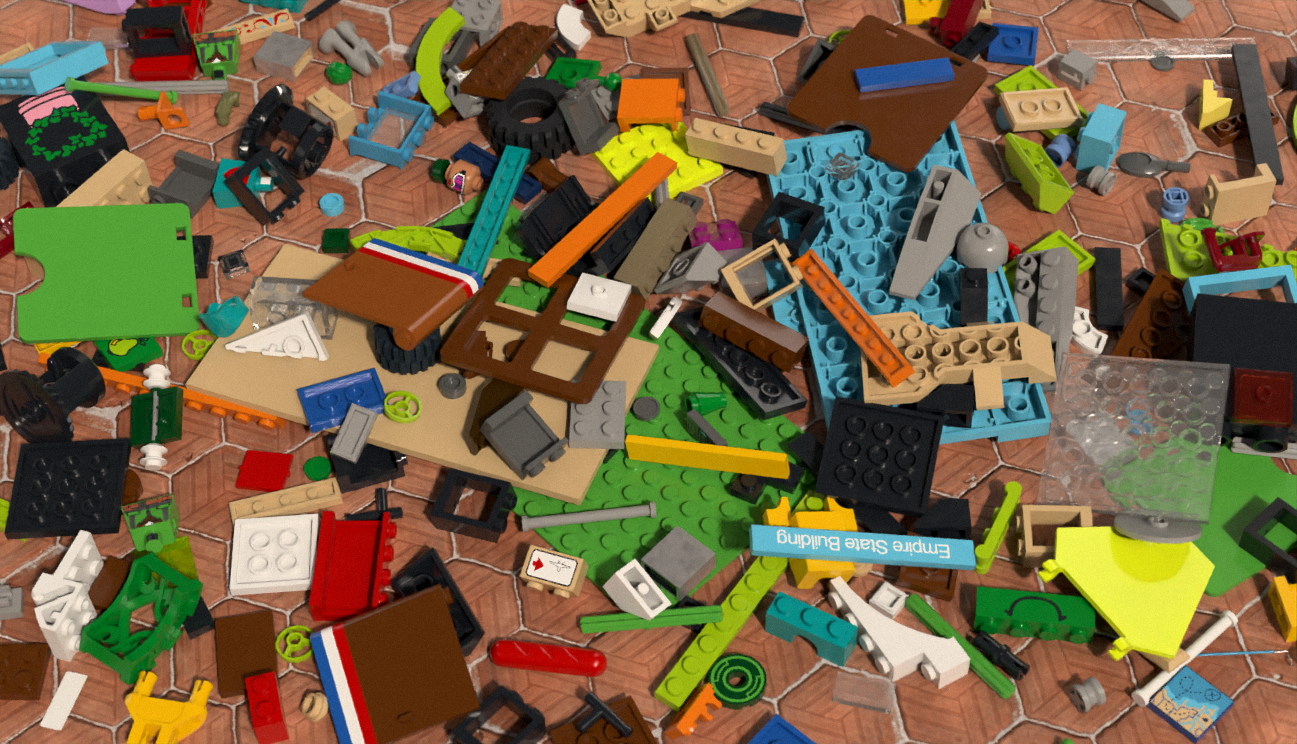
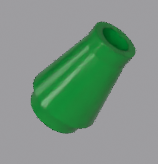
(705, 402)

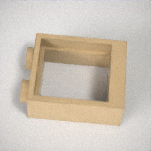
(730, 273)
(1046, 515)

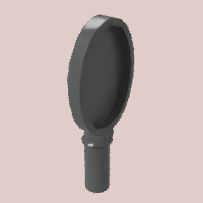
(1148, 165)

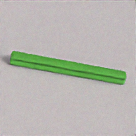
(666, 618)
(978, 662)

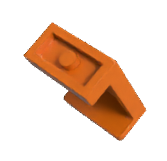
(650, 102)

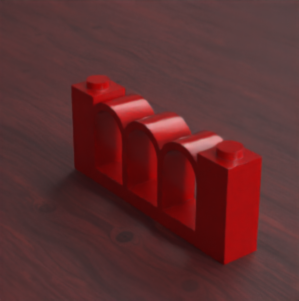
(171, 67)

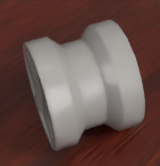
(1101, 180)
(1087, 694)

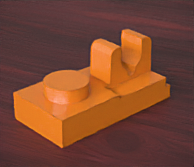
(694, 708)

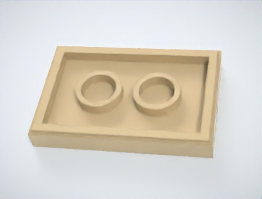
(1040, 109)

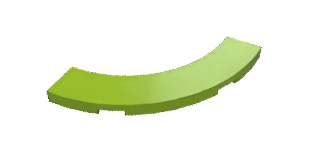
(430, 57)
(417, 239)

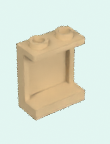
(1238, 198)

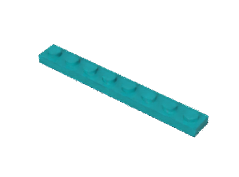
(494, 209)

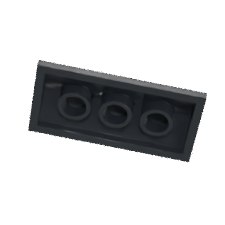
(430, 571)

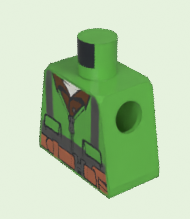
(218, 53)
(152, 522)

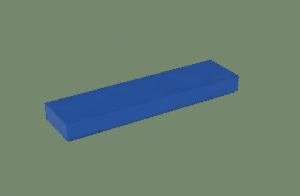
(904, 75)

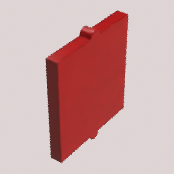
(264, 471)

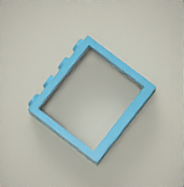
(50, 66)
(1242, 281)

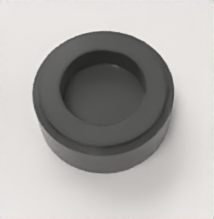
(452, 386)

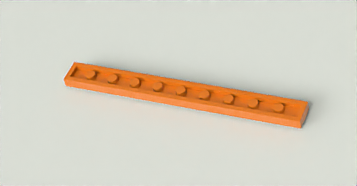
(193, 400)

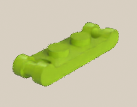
(994, 536)

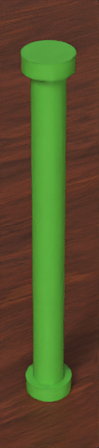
(72, 84)

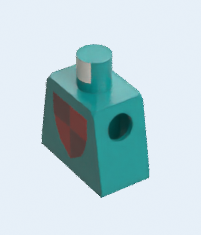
(254, 181)

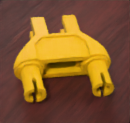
(164, 718)

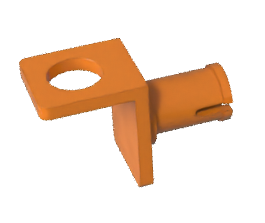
(163, 111)

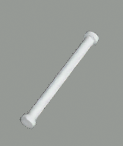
(1226, 620)

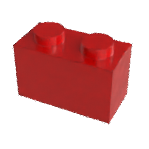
(267, 708)

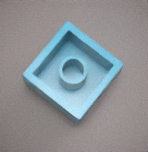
(1100, 138)

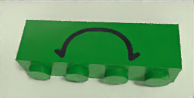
(1034, 615)

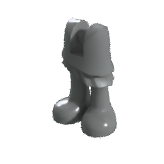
(356, 58)

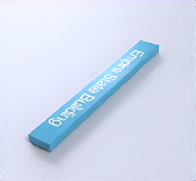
(861, 547)

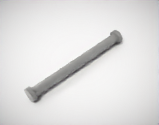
(589, 516)

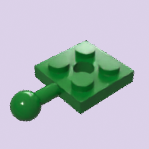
(571, 70)

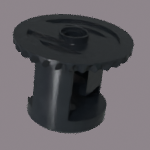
(278, 115)
(42, 405)

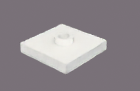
(599, 297)

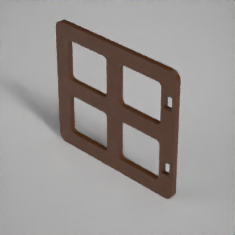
(541, 330)

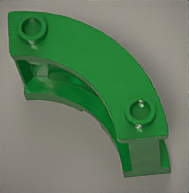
(134, 595)

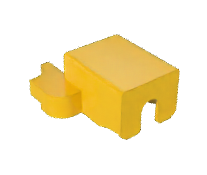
(835, 518)

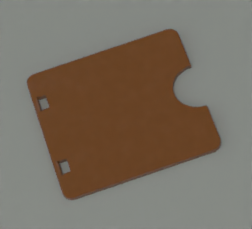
(900, 120)

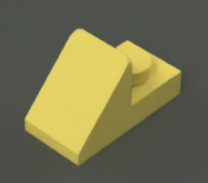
(1212, 108)

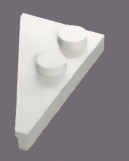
(290, 337)

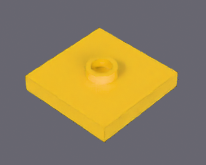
(920, 11)

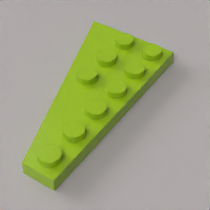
(1188, 255)

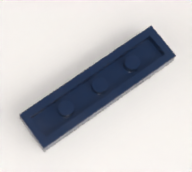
(488, 164)

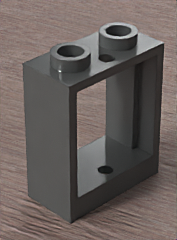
(464, 42)

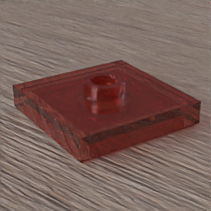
(1263, 397)

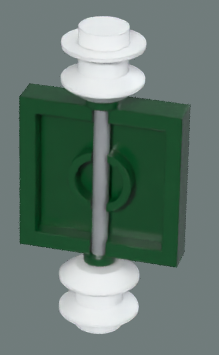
(156, 417)

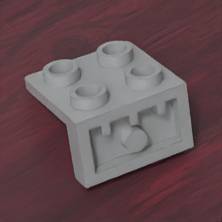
(480, 17)

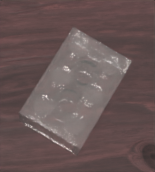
(282, 298)

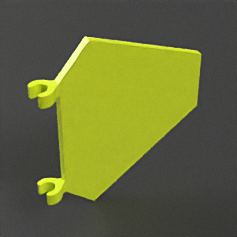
(1134, 584)

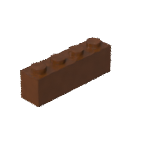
(753, 331)

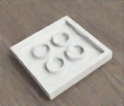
(274, 554)

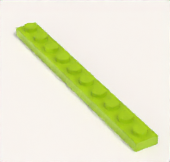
(737, 610)

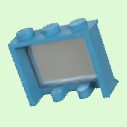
(392, 130)

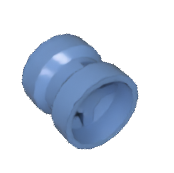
(1060, 149)
(1174, 204)

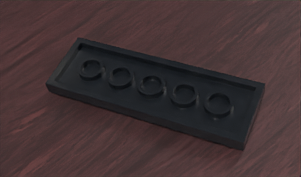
(753, 378)

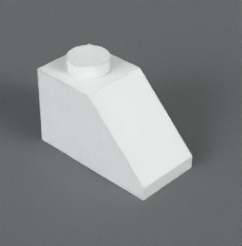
(636, 592)

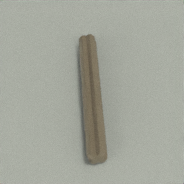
(708, 75)

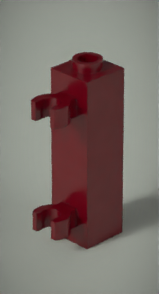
(957, 21)

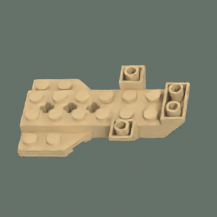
(635, 16)
(968, 354)

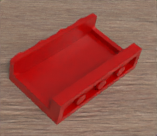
(351, 567)

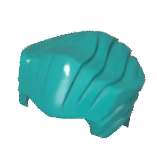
(225, 317)

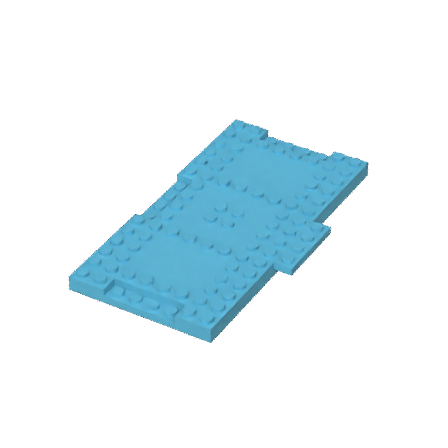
(862, 248)

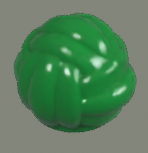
(339, 73)

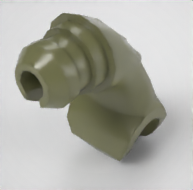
(225, 106)

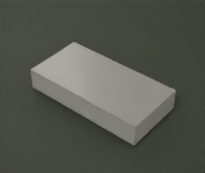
(354, 433)

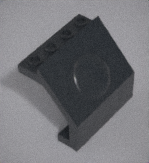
(564, 211)

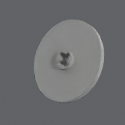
(1157, 529)

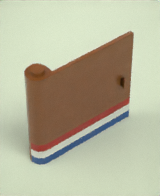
(397, 289)

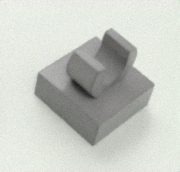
(11, 602)

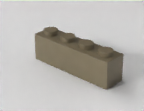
(656, 247)

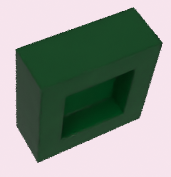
(336, 240)

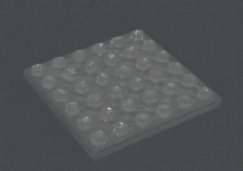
(1135, 436)

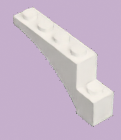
(897, 647)

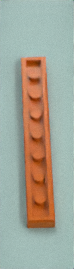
(602, 220)
(854, 319)

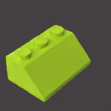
(1037, 173)

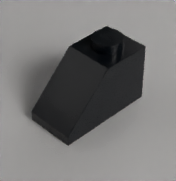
(973, 295)
(953, 402)
(946, 519)

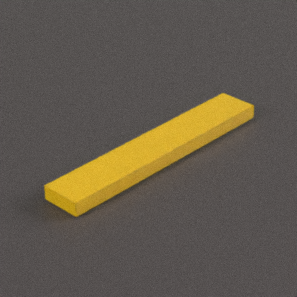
(708, 456)

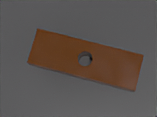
(1231, 129)

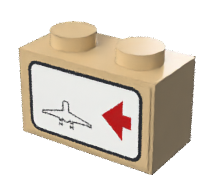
(333, 111)
(554, 572)

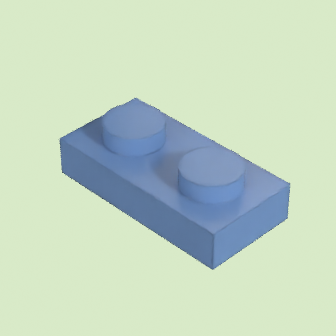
(404, 86)

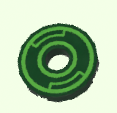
(738, 666)

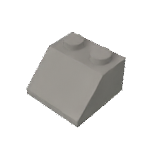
(692, 271)

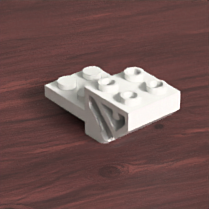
(63, 598)

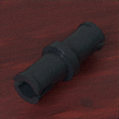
(1001, 655)

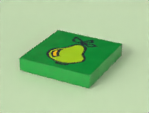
(127, 353)

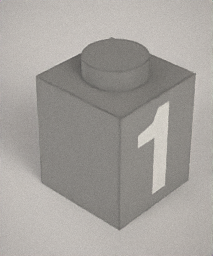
(1077, 69)

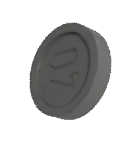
(1163, 64)
(646, 408)

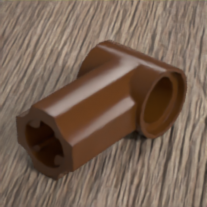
(546, 174)

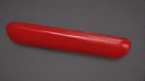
(548, 658)

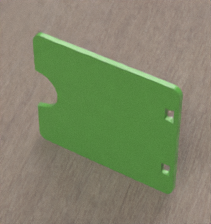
(107, 272)
(1241, 492)

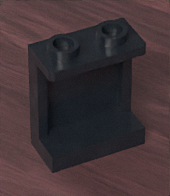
(373, 467)

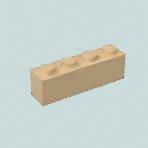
(736, 146)

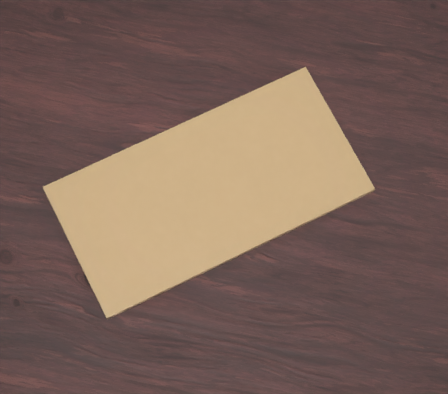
(444, 424)

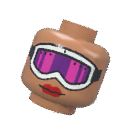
(463, 177)

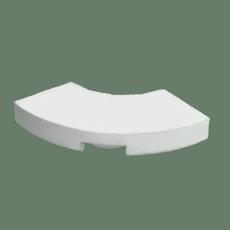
(571, 28)
(665, 318)
(1085, 336)

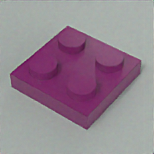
(721, 235)

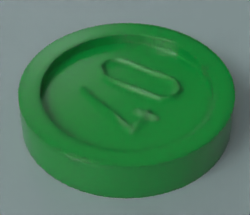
(318, 468)

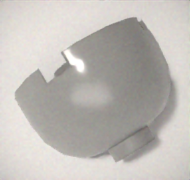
(983, 247)

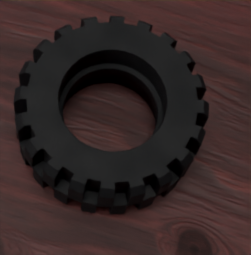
(531, 99)

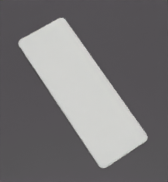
(63, 700)

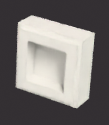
(888, 600)

